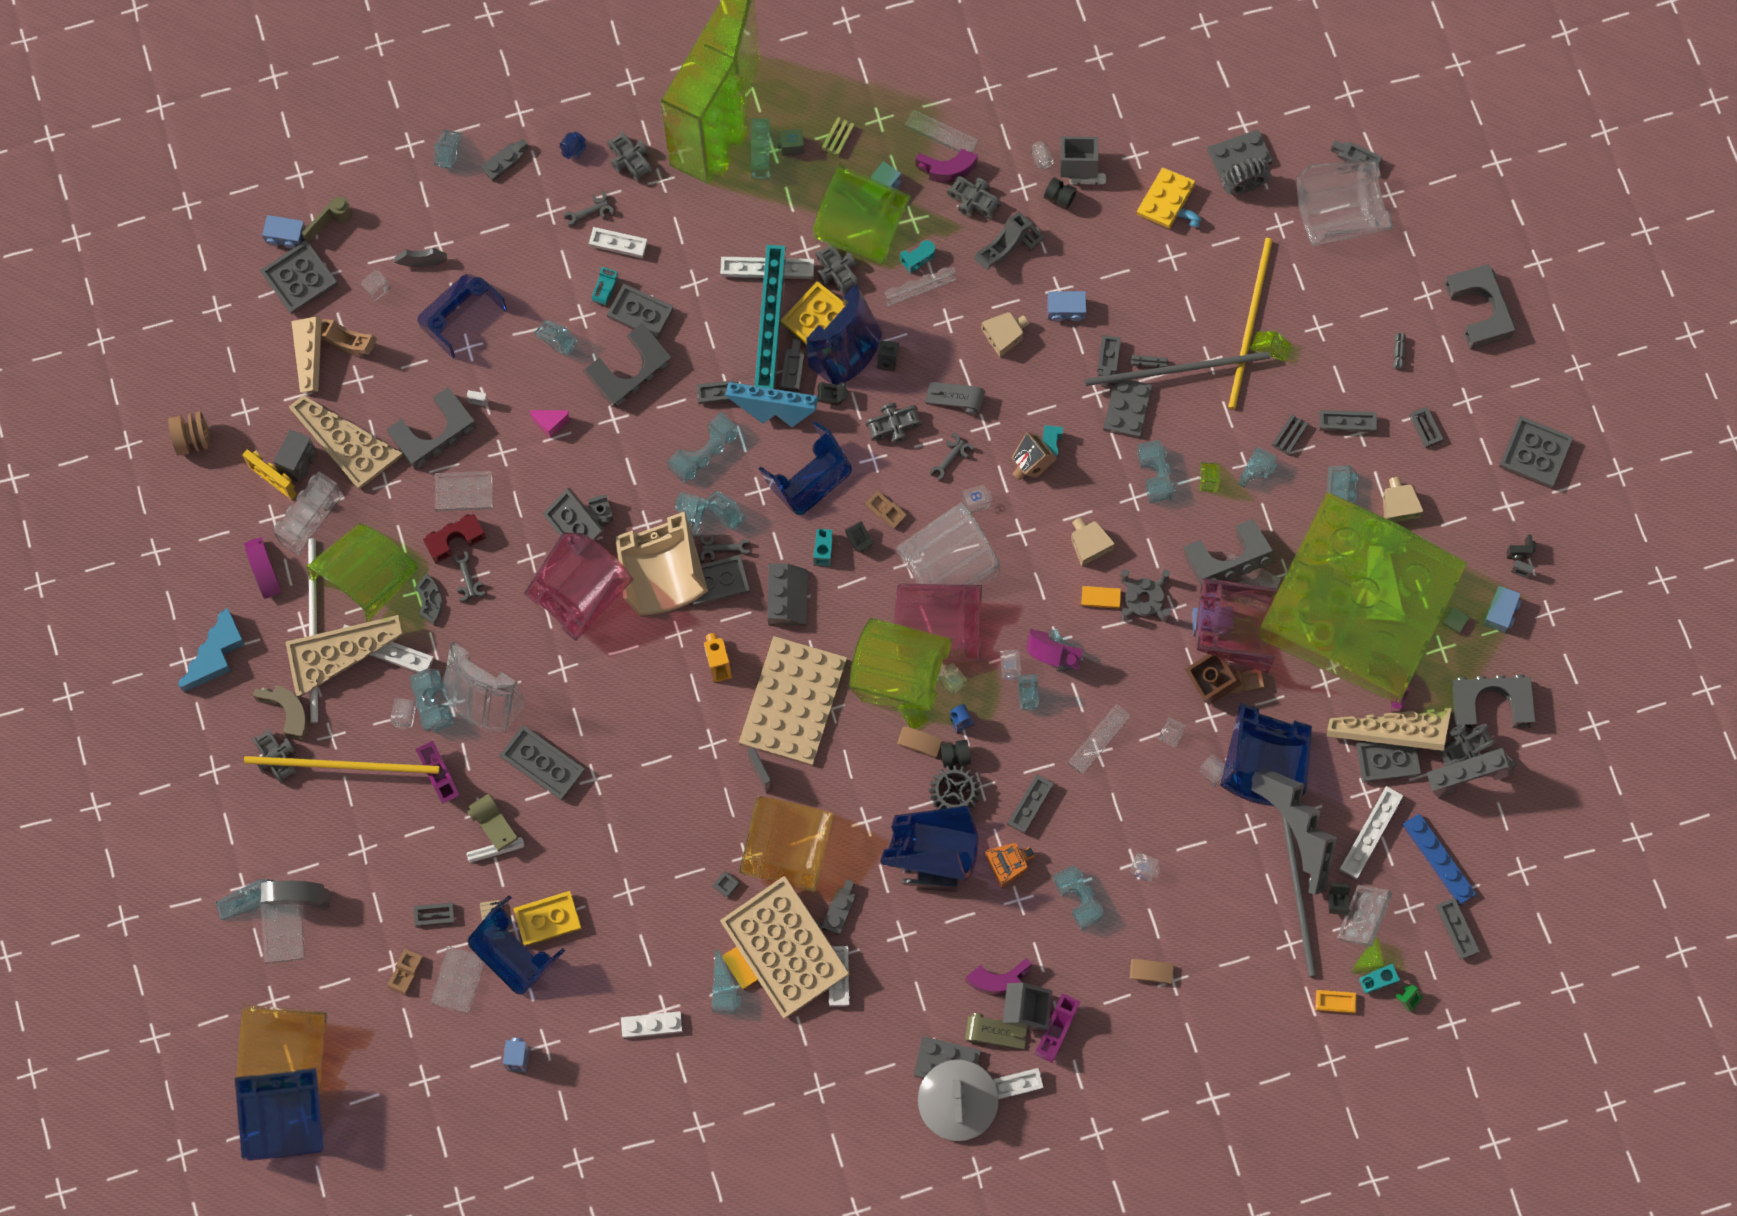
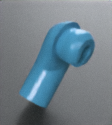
(1190, 215)

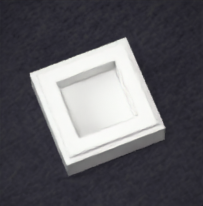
(477, 398)

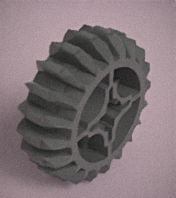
(1246, 176)
(961, 786)

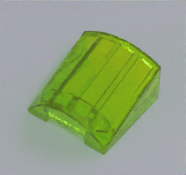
(859, 214)
(364, 568)
(897, 665)

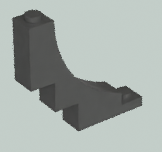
(1314, 844)

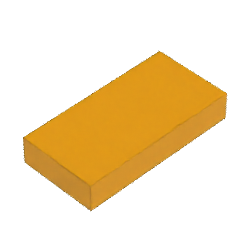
(1100, 597)
(739, 968)
(1335, 1001)

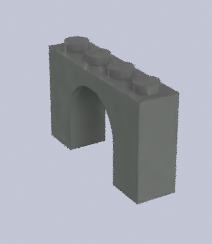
(1482, 282)
(652, 357)
(420, 451)
(1256, 555)
(1516, 691)
(1491, 764)

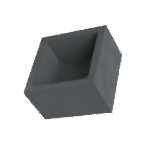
(1079, 157)
(295, 456)
(1027, 1006)

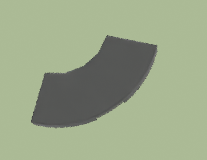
(420, 258)
(431, 599)

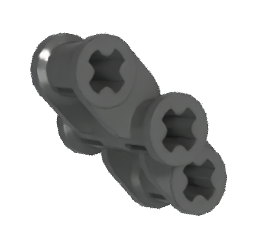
(629, 156)
(974, 197)
(837, 268)
(900, 421)
(1472, 742)
(269, 748)

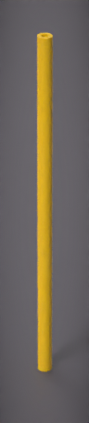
(1250, 322)
(341, 764)

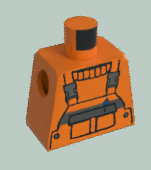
(1008, 862)

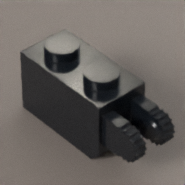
(931, 882)

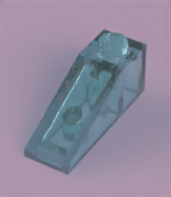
(241, 901)
(724, 991)

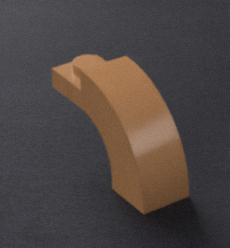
(345, 339)

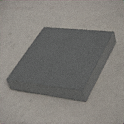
(759, 769)

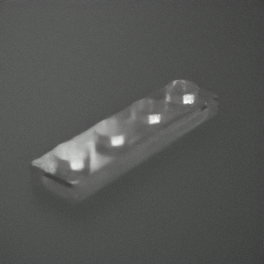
(940, 132)
(919, 286)
(1099, 739)

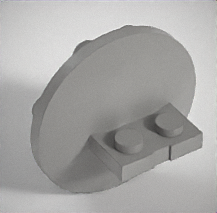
(958, 1100)

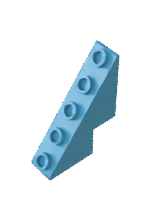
(767, 402)
(210, 659)

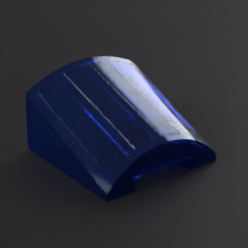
(846, 343)
(1261, 744)
(934, 842)
(279, 1115)

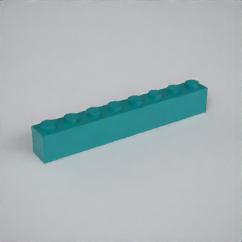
(770, 316)

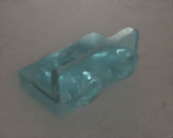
(1342, 482)

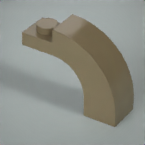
(296, 717)

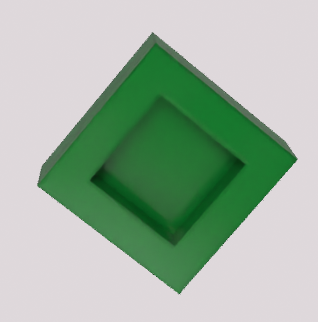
(1410, 998)

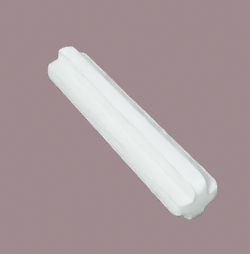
(491, 851)

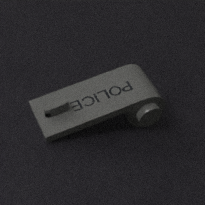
(967, 397)

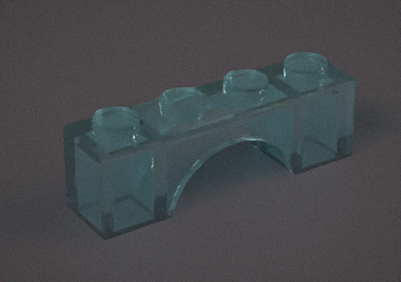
(685, 463)

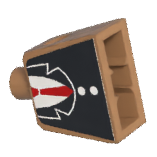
(1032, 456)

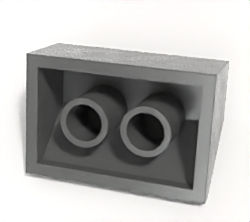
(787, 595)

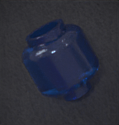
(572, 145)

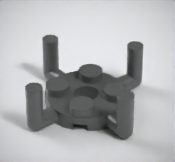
(1148, 587)

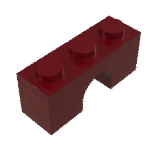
(466, 528)

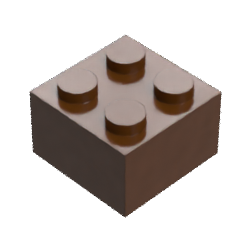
(1213, 677)

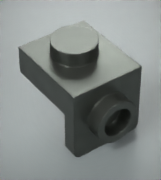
(887, 355)
(832, 393)
(859, 537)
(1519, 552)
(1339, 899)

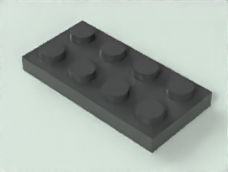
(542, 763)

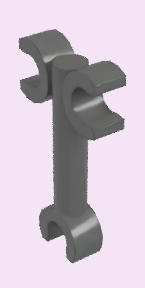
(601, 205)
(958, 446)
(709, 547)
(470, 590)

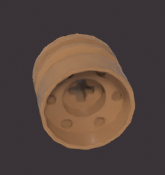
(189, 433)

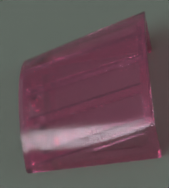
(578, 582)
(943, 611)
(1231, 622)

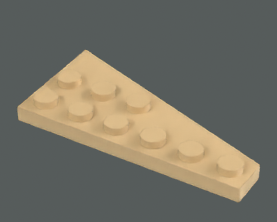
(349, 446)
(329, 653)
(1399, 728)

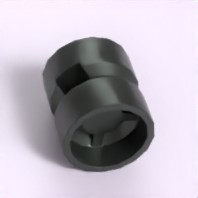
(1060, 193)
(955, 753)

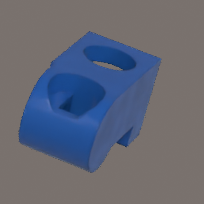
(960, 718)

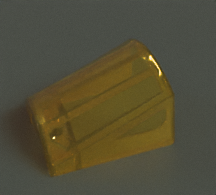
(787, 842)
(280, 1040)

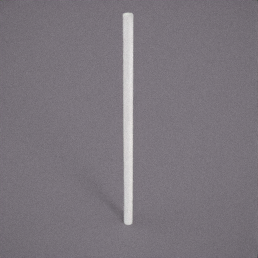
(313, 626)

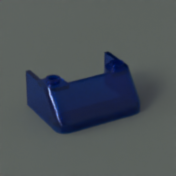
(433, 319)
(816, 478)
(506, 954)

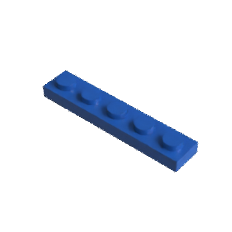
(1439, 859)

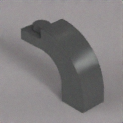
(1005, 242)
(295, 892)

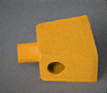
(717, 658)

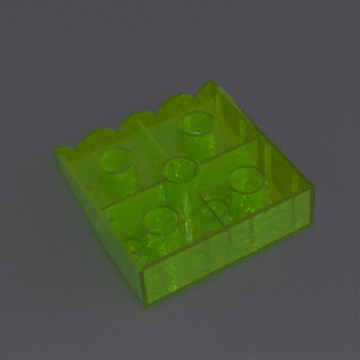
(712, 93)
(1362, 597)

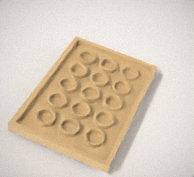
(792, 701)
(784, 947)

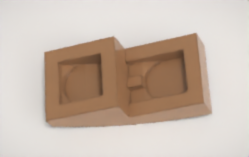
(885, 510)
(1250, 681)
(919, 741)
(1151, 971)
(405, 972)

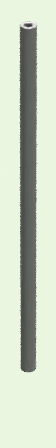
(1177, 368)
(1299, 898)

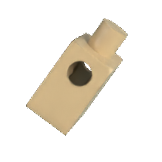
(1004, 332)
(1400, 502)
(1090, 541)

